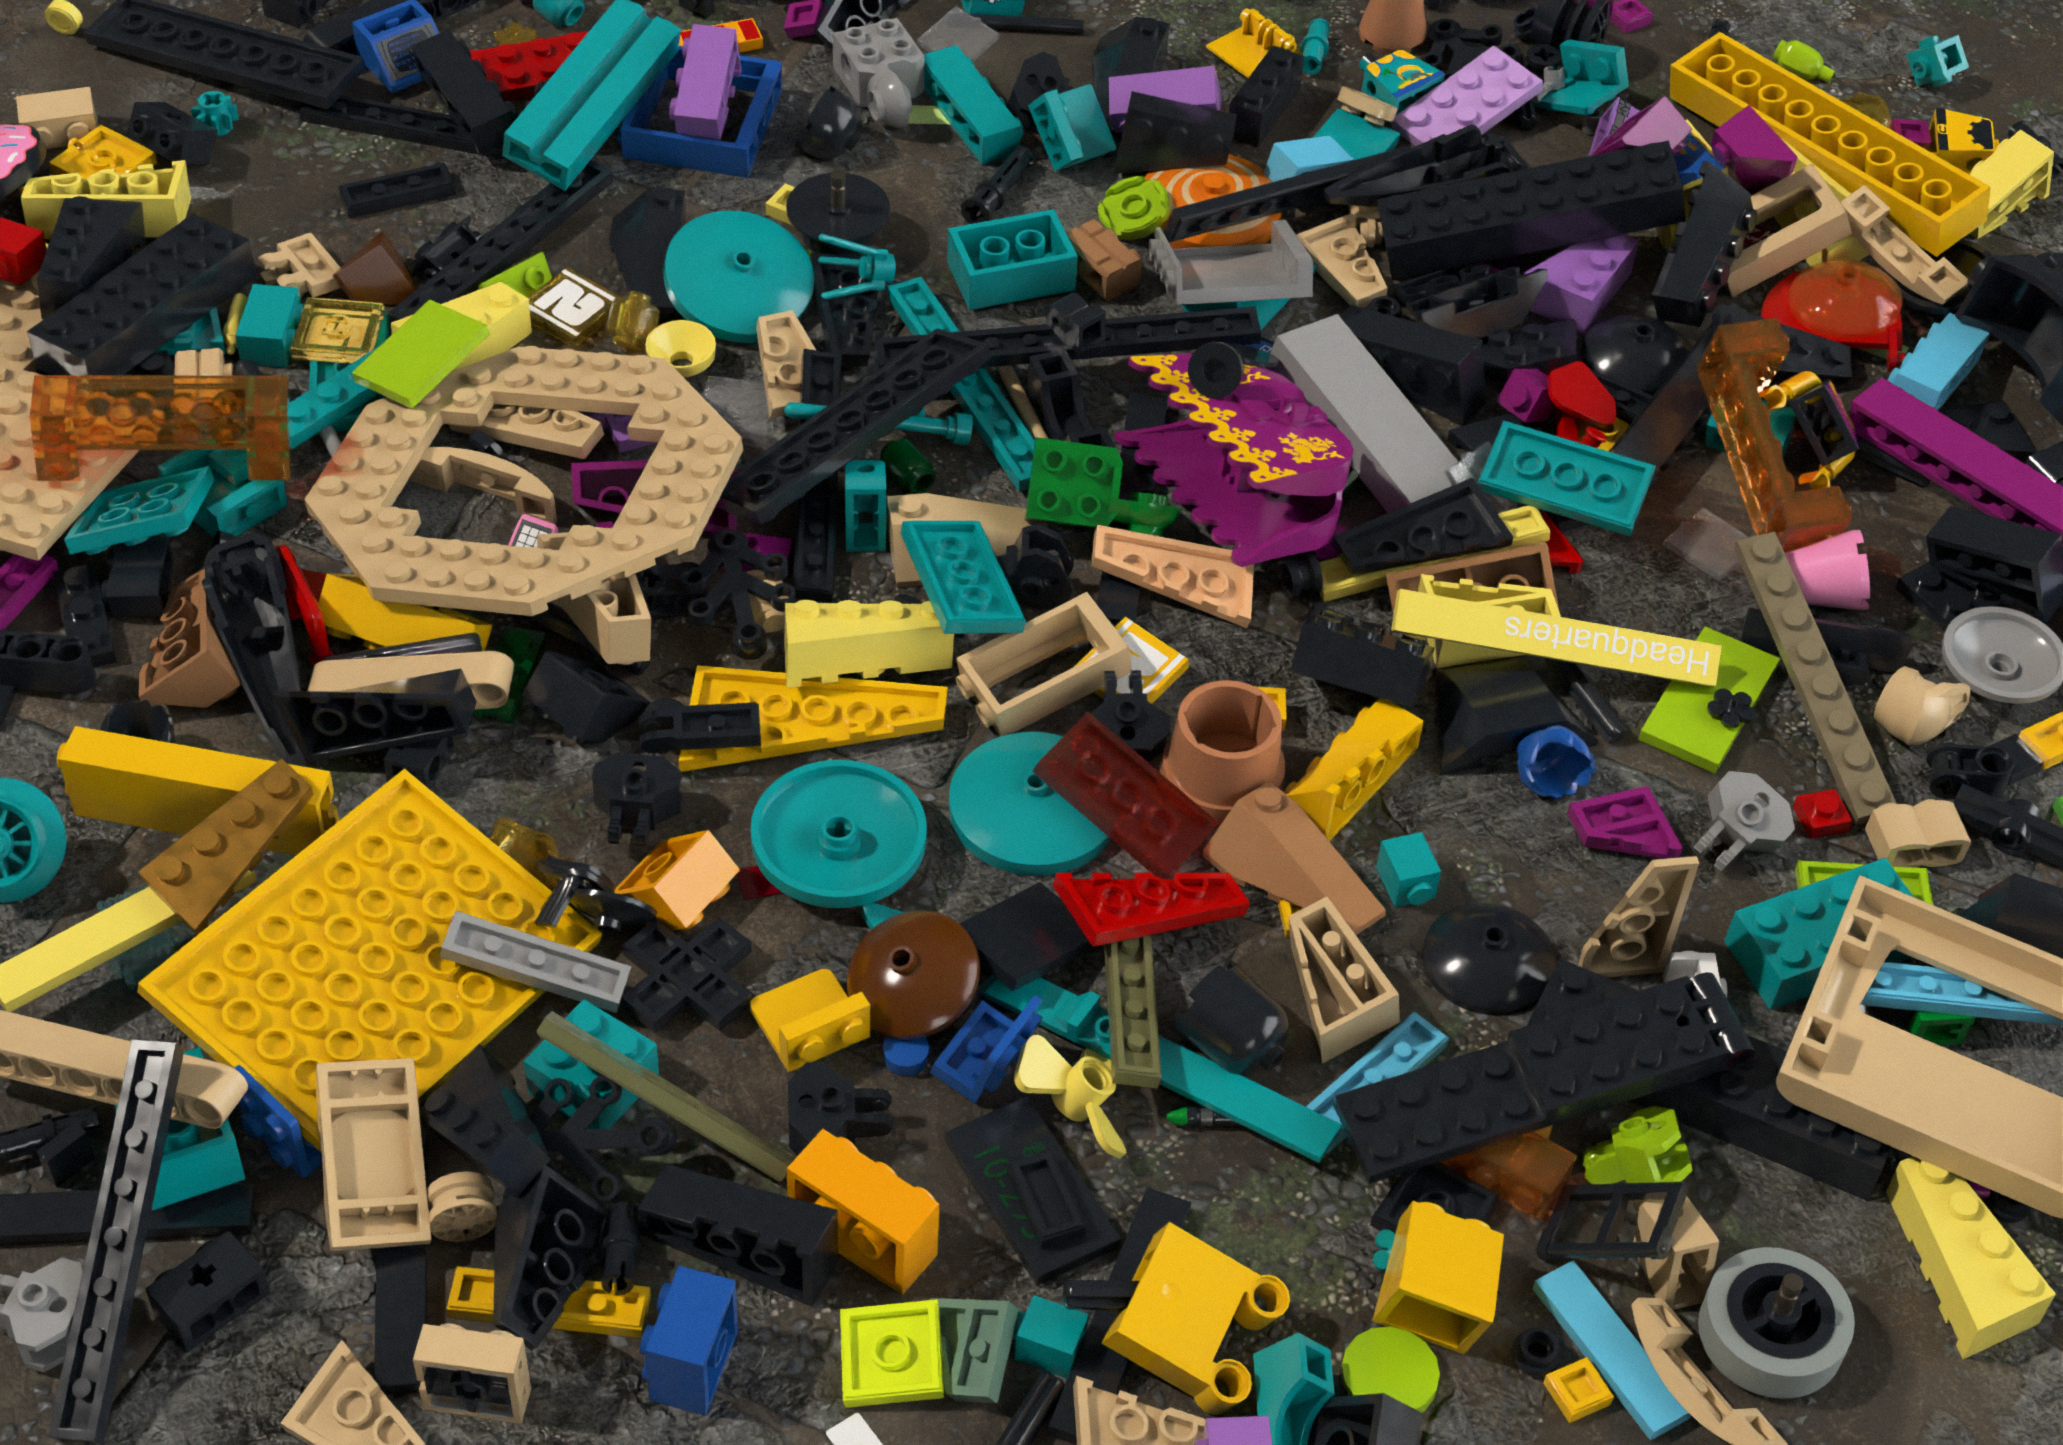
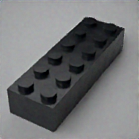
(144, 301)

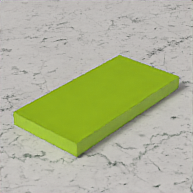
(1681, 715)

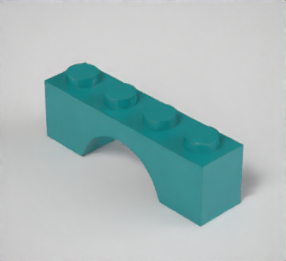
(1292, 1386)

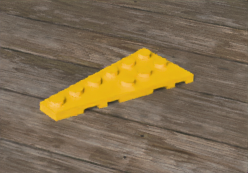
(814, 713)

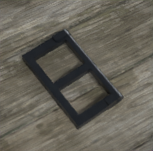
(1619, 1194)

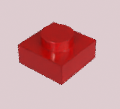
(1822, 813)

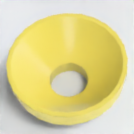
(683, 341)

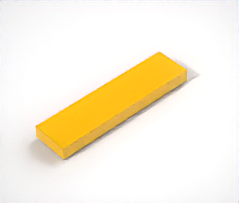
(585, 1310)

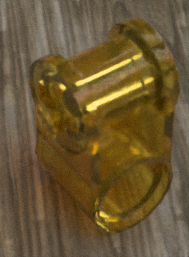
(525, 846)

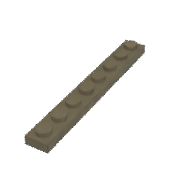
(1814, 676)

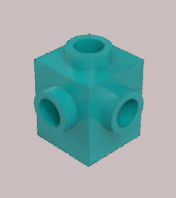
(1937, 60)

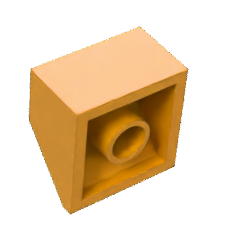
(681, 878)

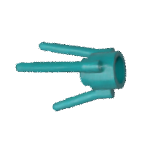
(876, 267)

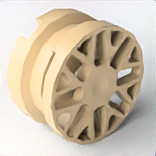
(461, 1203)

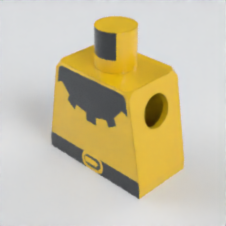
(1961, 138)

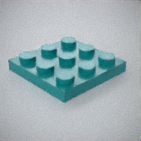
(140, 511)

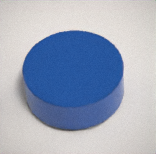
(905, 1056)

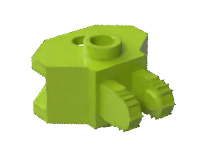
(1640, 1151)

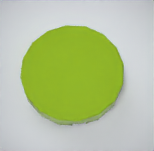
(1134, 207)
(1392, 1364)

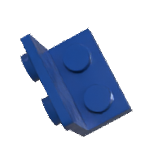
(277, 1127)

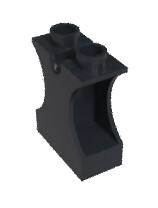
(2023, 306)

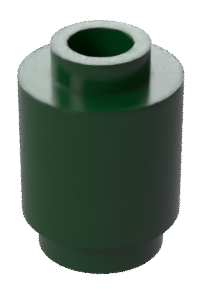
(907, 467)

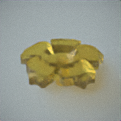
(514, 34)

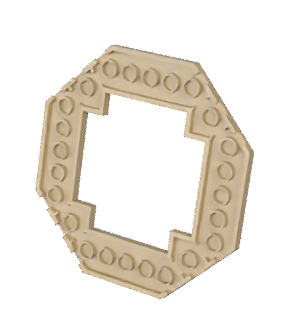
(660, 516)

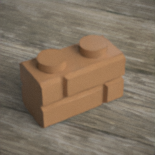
(1104, 260)

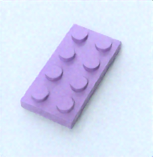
(1476, 95)

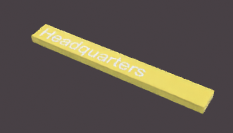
(1556, 638)

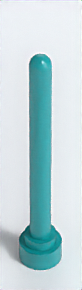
(955, 427)

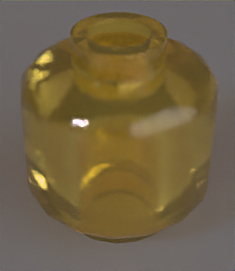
(632, 320)

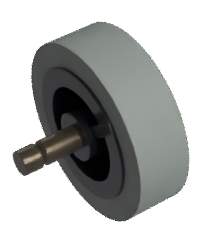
(1776, 1322)

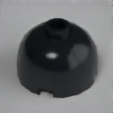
(830, 126)

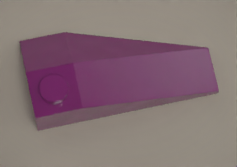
(1752, 151)

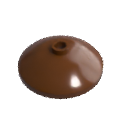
(926, 991)

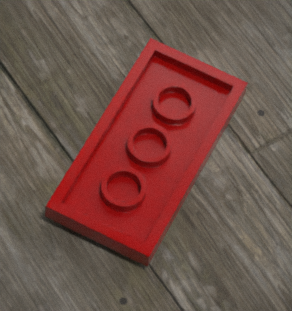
(524, 64)

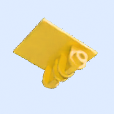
(1251, 42)

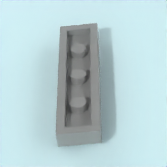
(535, 961)

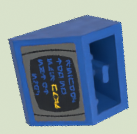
(386, 42)

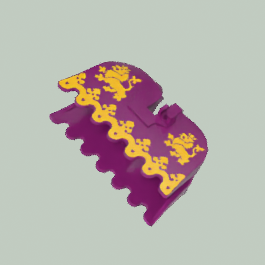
(1242, 446)

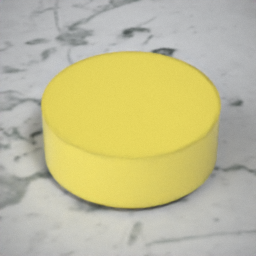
(63, 17)

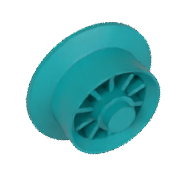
(30, 840)

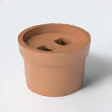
(1224, 745)

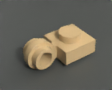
(1367, 223)

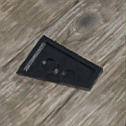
(1996, 425)

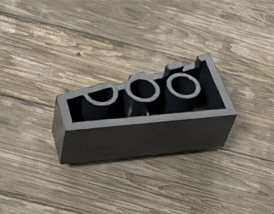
(85, 246)
(1425, 362)
(744, 1230)

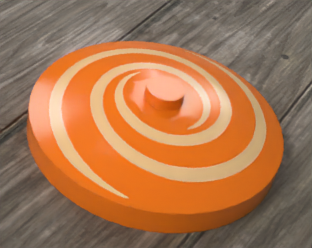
(1208, 182)

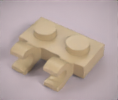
(307, 261)

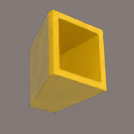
(1441, 1277)

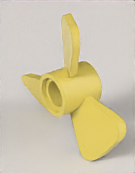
(1074, 1089)

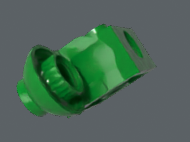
(1082, 486)

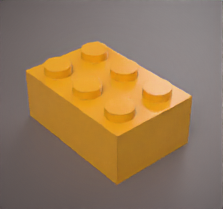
(881, 1218)

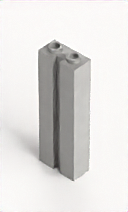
(1391, 442)

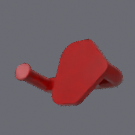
(1581, 396)
(302, 598)

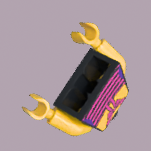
(1823, 421)

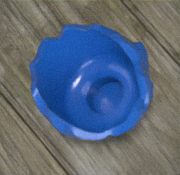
(1554, 762)

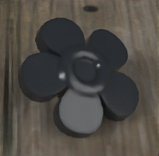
(1731, 708)

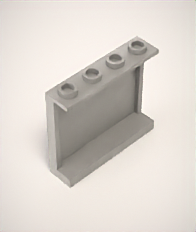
(1235, 271)

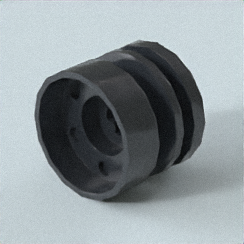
(1570, 20)

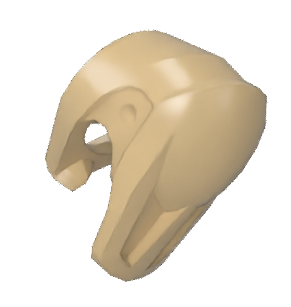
(1918, 708)

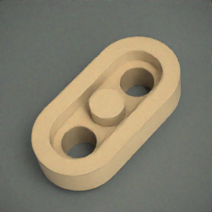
(1375, 109)

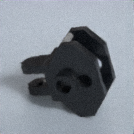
(1036, 77)
(1036, 573)
(1133, 717)
(636, 797)
(827, 1102)

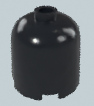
(1234, 1022)

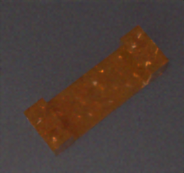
(1732, 372)
(160, 414)

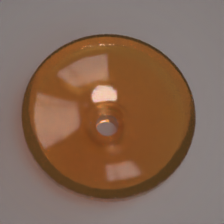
(1845, 299)

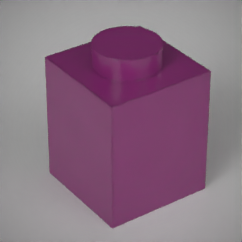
(1527, 396)

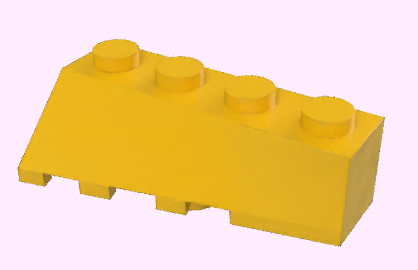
(353, 611)
(1356, 765)

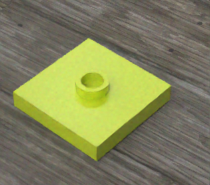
(891, 1353)

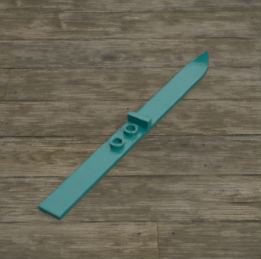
(1182, 1070)

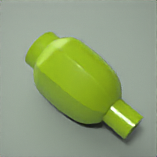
(1802, 61)

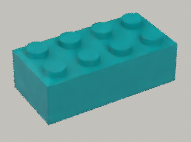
(1788, 936)

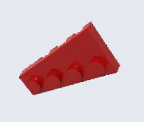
(1148, 905)

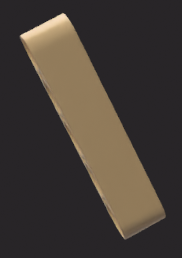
(486, 673)

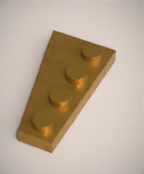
(213, 857)

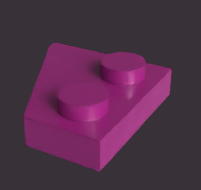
(1626, 824)

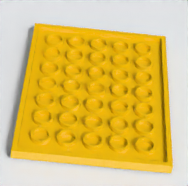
(347, 948)

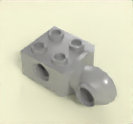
(880, 69)

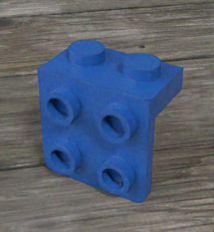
(985, 1048)

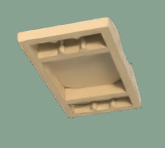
(372, 1154)

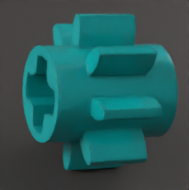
(216, 111)

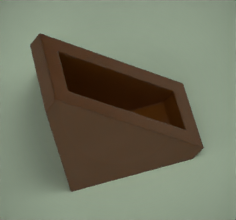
(376, 274)

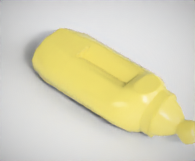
(234, 316)

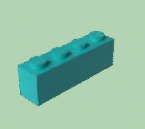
(971, 105)

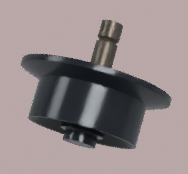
(839, 207)

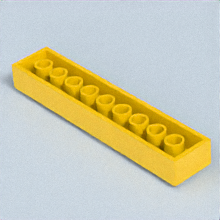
(1925, 193)

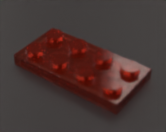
(1125, 797)

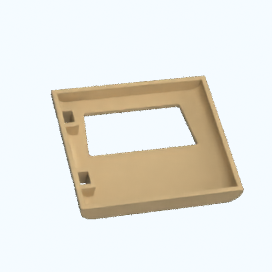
(1913, 1089)

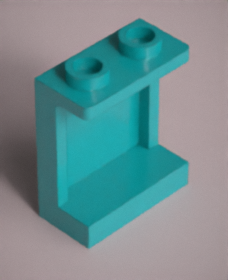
(226, 505)

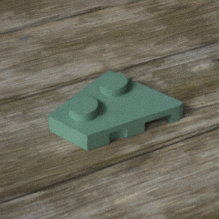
(975, 1347)

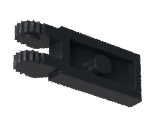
(700, 727)

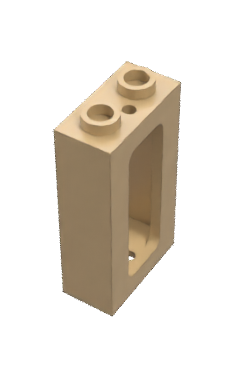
(1795, 241)
(1042, 637)

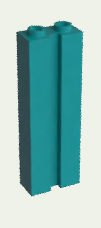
(591, 93)

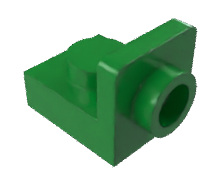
(1940, 1027)

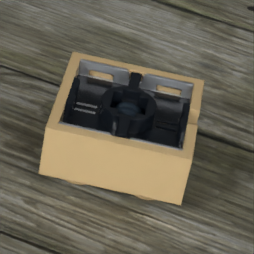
(472, 1372)

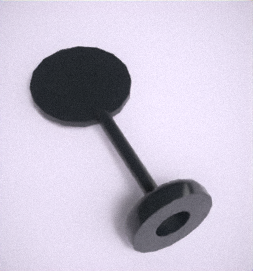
(1219, 367)

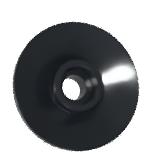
(612, 909)

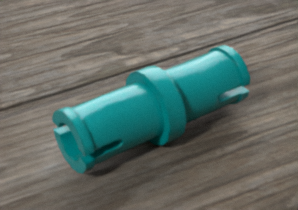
(1315, 45)

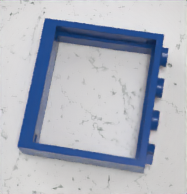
(699, 153)

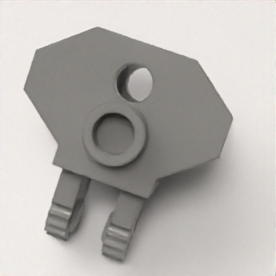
(1744, 818)
(41, 1311)

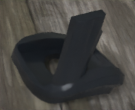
(569, 878)

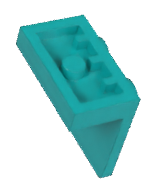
(1592, 77)
(1072, 126)

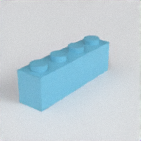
(1940, 361)

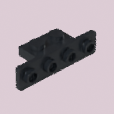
(1850, 646)

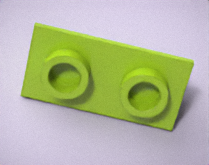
(524, 277)

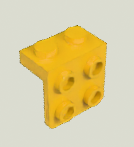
(811, 1018)

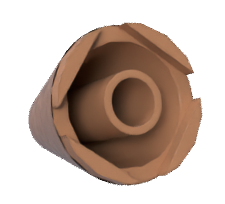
(1394, 25)

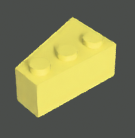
(2016, 175)
(1506, 595)

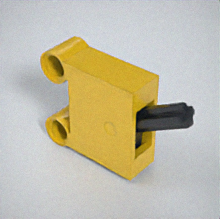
(1180, 1311)

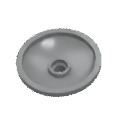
(2004, 655)

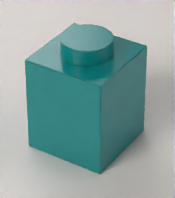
(1408, 870)
(1049, 1336)

